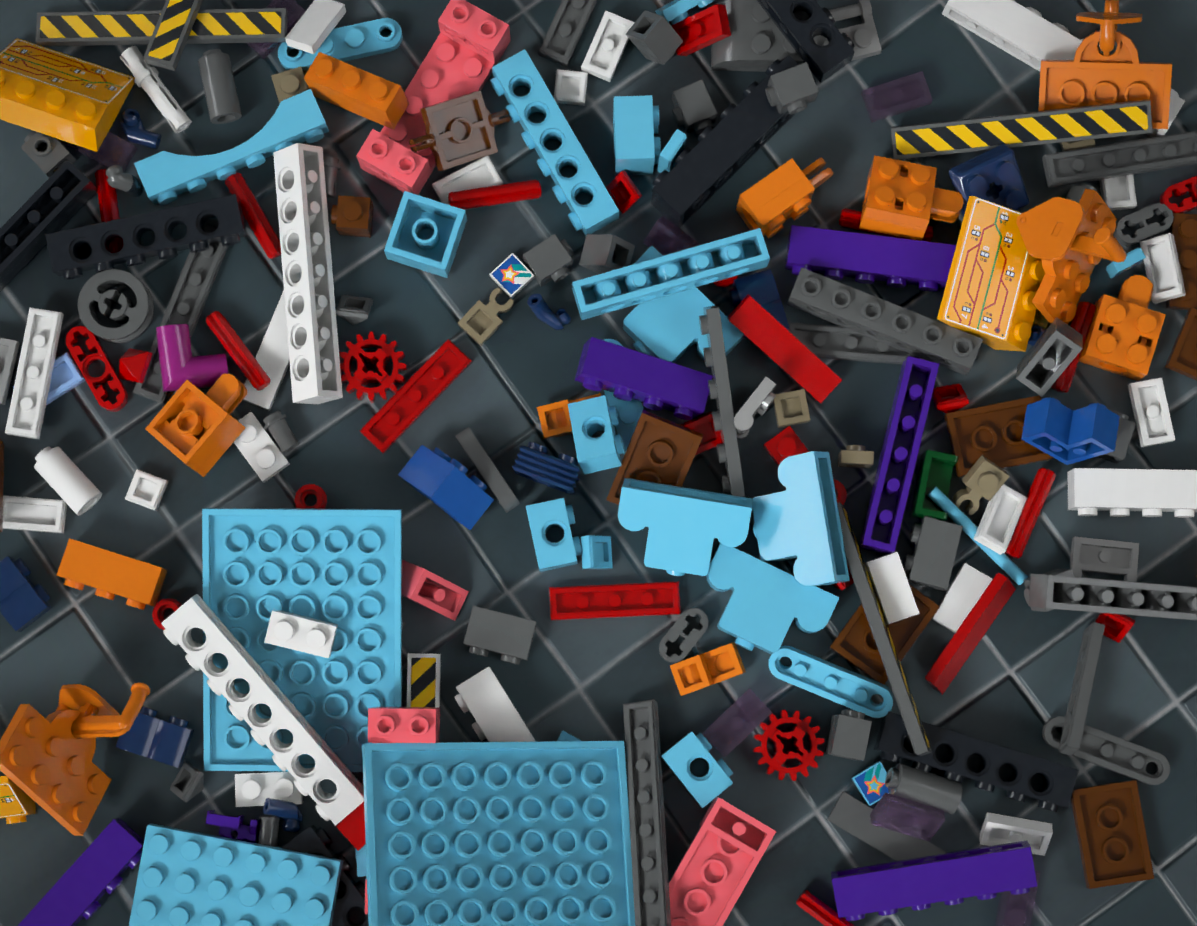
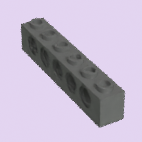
(884, 321)
(1113, 596)

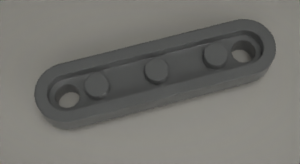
(1113, 753)

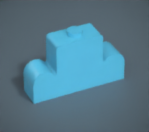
(671, 323)
(803, 521)
(682, 523)
(765, 600)

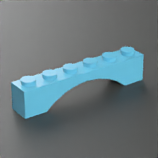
(172, 174)

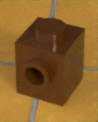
(353, 216)

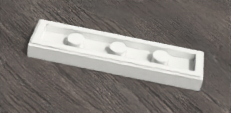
(273, 358)
(34, 373)

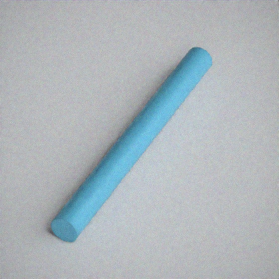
(970, 529)

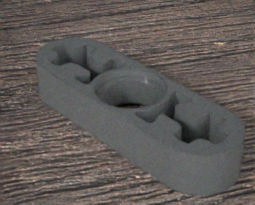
(487, 470)

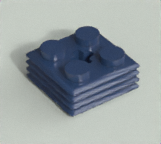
(995, 167)
(554, 472)

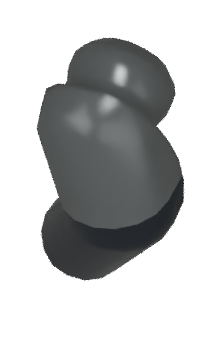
(123, 181)

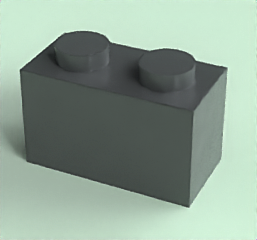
(1049, 357)
(932, 553)
(499, 634)
(848, 735)

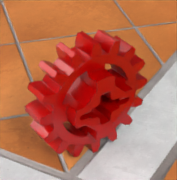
(382, 357)
(779, 757)

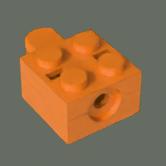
(781, 196)
(904, 198)
(1127, 331)
(199, 424)

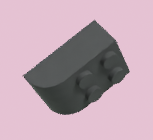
(753, 39)

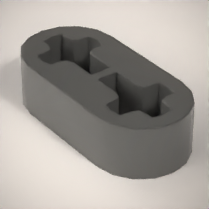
(1145, 231)
(677, 630)

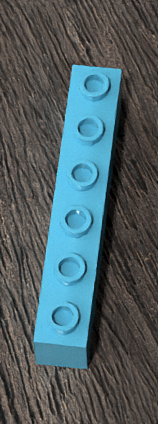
(520, 71)
(670, 274)

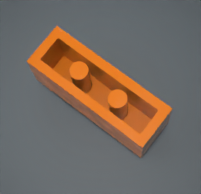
(356, 90)
(111, 574)

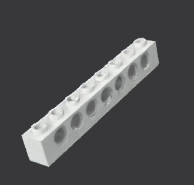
(307, 274)
(263, 690)

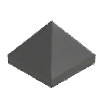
(354, 308)
(188, 782)

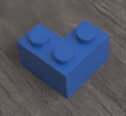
(1070, 433)
(447, 485)

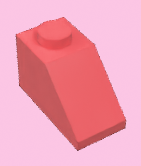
(432, 591)

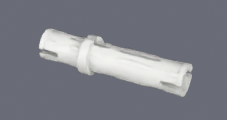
(148, 79)

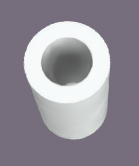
(67, 479)

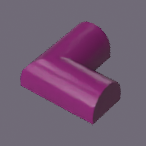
(179, 364)

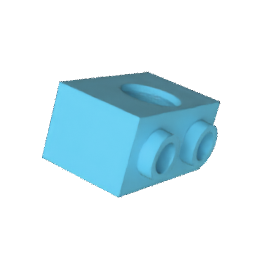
(586, 419)
(541, 518)
(702, 788)

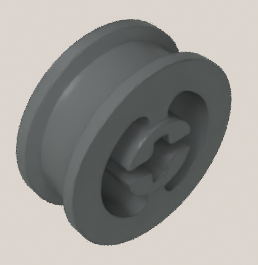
(94, 295)

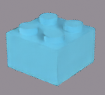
(634, 130)
(425, 234)

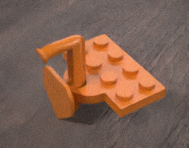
(1106, 77)
(1070, 243)
(55, 754)

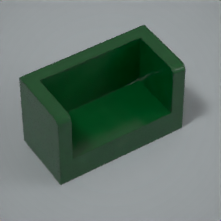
(933, 471)

